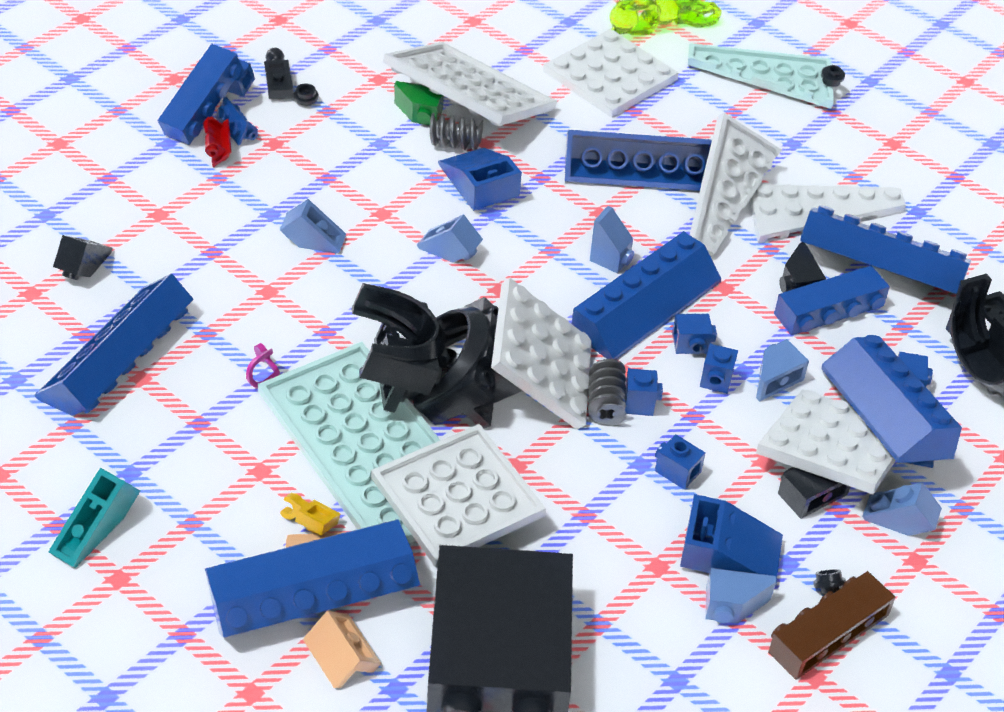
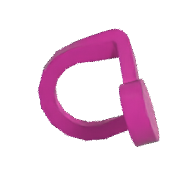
(262, 355)

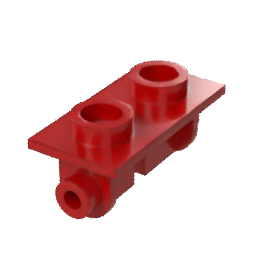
(217, 140)

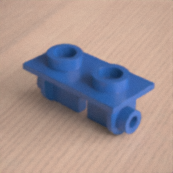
(239, 127)

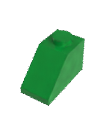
(417, 102)

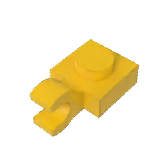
(313, 515)

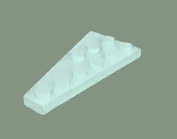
(779, 72)

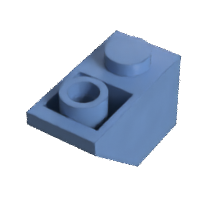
(904, 509)

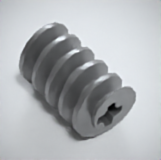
(455, 132)
(607, 392)

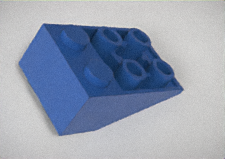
(483, 177)
(729, 539)

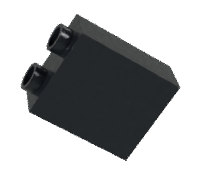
(501, 631)

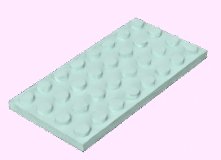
(345, 431)

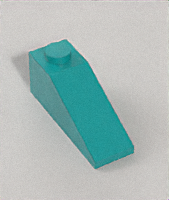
(94, 517)

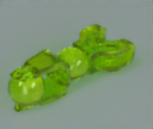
(626, 19)

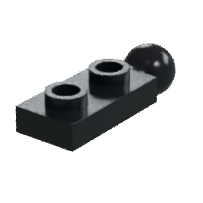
(278, 75)

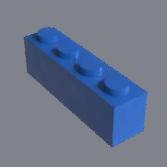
(200, 94)
(831, 300)

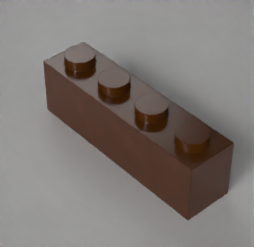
(830, 624)

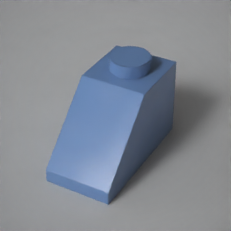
(312, 229)
(452, 240)
(611, 242)
(780, 369)
(736, 594)

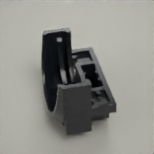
(975, 346)
(401, 364)
(470, 382)

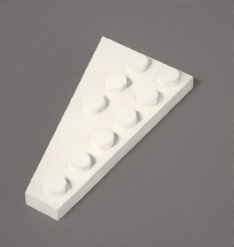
(730, 179)
(785, 208)

